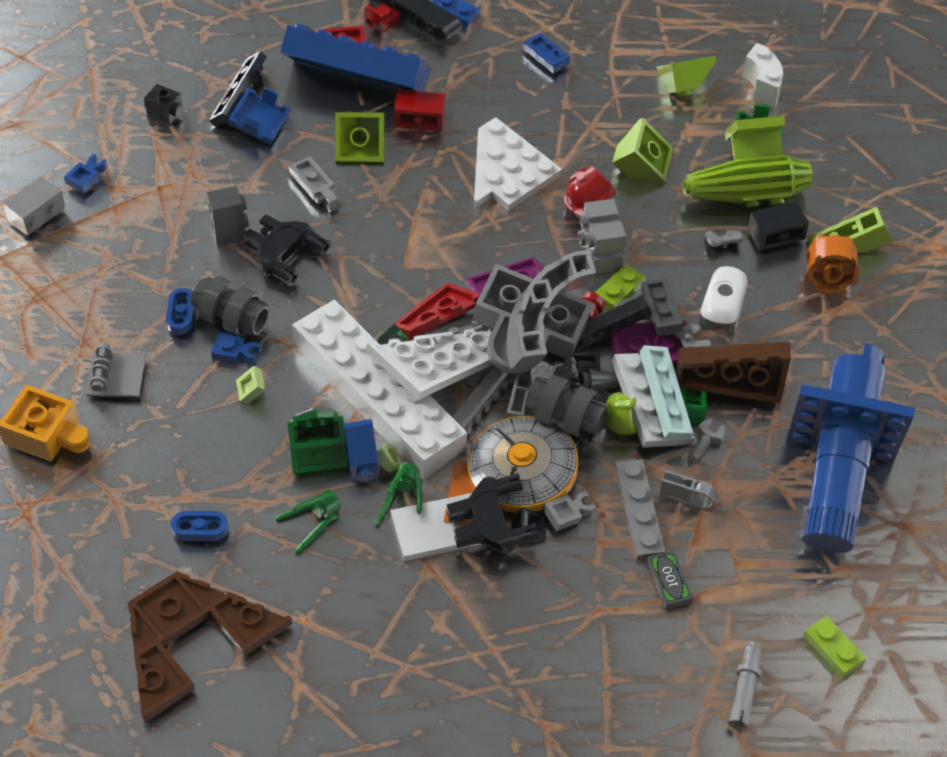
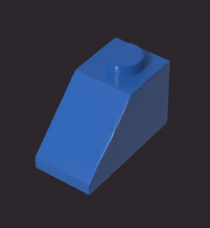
(361, 451)

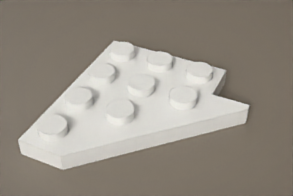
(509, 167)

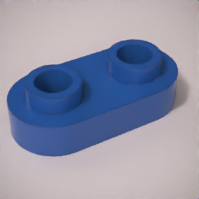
(180, 316)
(200, 524)

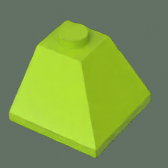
(685, 75)
(359, 136)
(643, 154)

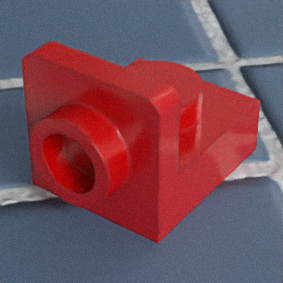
(381, 17)

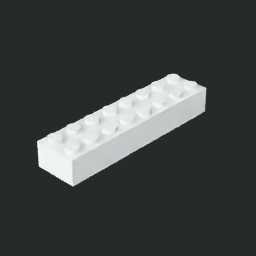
(414, 427)

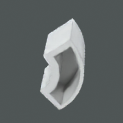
(764, 73)

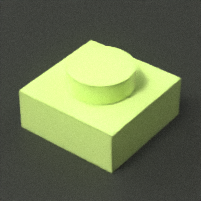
(250, 385)

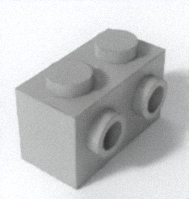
(34, 205)

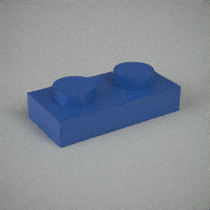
(462, 10)

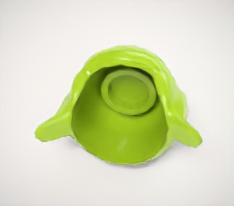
(620, 414)

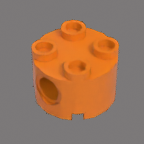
(832, 263)

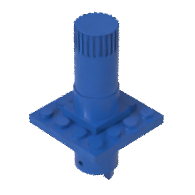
(848, 427)

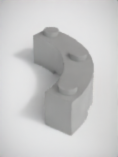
(526, 326)

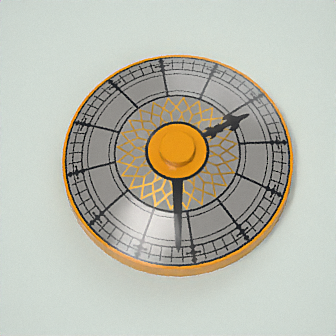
(535, 450)

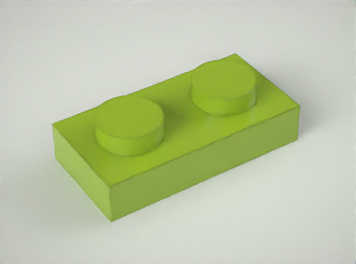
(621, 286)
(834, 646)

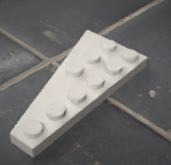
(433, 359)

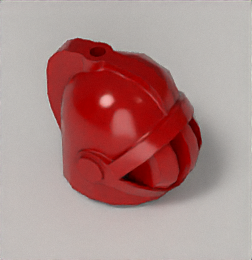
(585, 187)

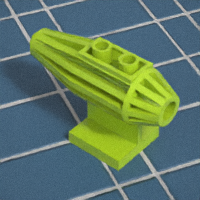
(758, 169)

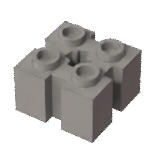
(602, 235)

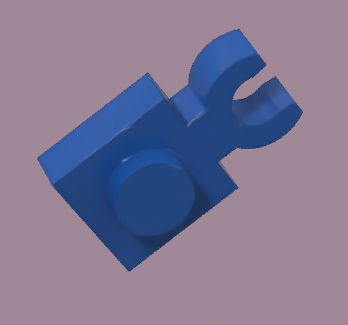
(84, 176)
(231, 348)

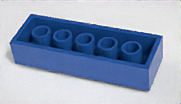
(355, 59)

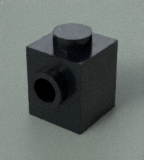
(163, 104)

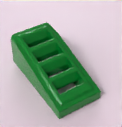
(695, 405)

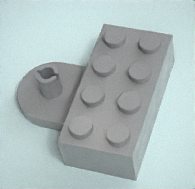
(562, 321)

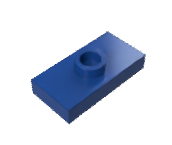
(546, 53)

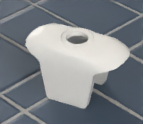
(724, 308)

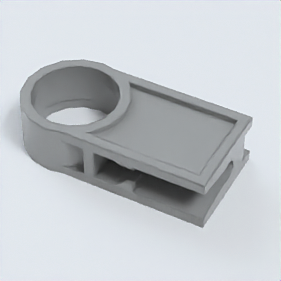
(687, 490)

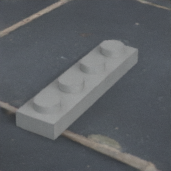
(639, 509)

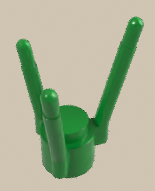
(404, 481)
(322, 505)

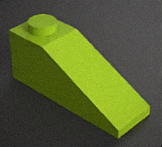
(866, 230)

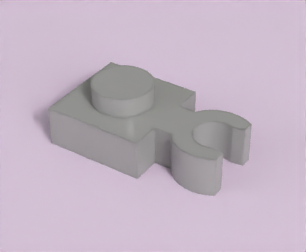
(565, 512)

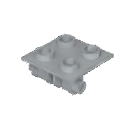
(115, 373)

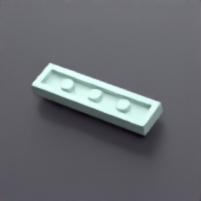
(666, 393)

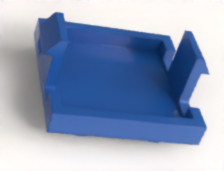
(259, 115)

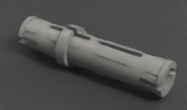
(748, 674)

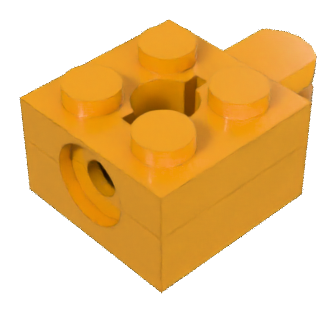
(53, 420)

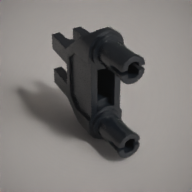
(280, 244)
(487, 517)

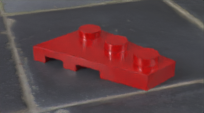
(437, 309)

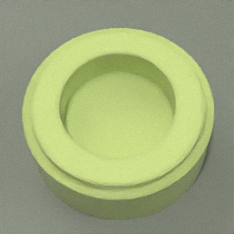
(389, 457)

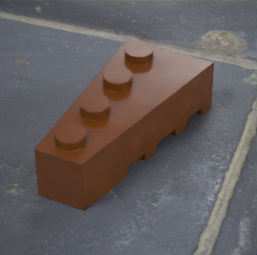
(736, 370)

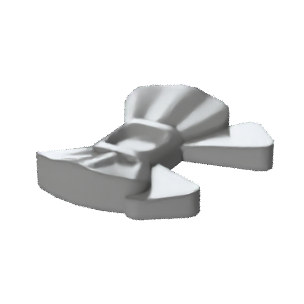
(731, 236)
(687, 336)

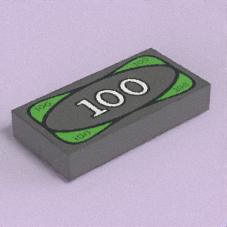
(669, 580)

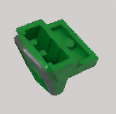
(317, 440)

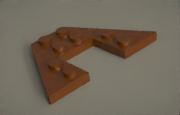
(172, 610)

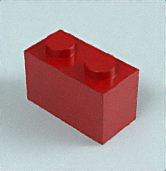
(419, 110)

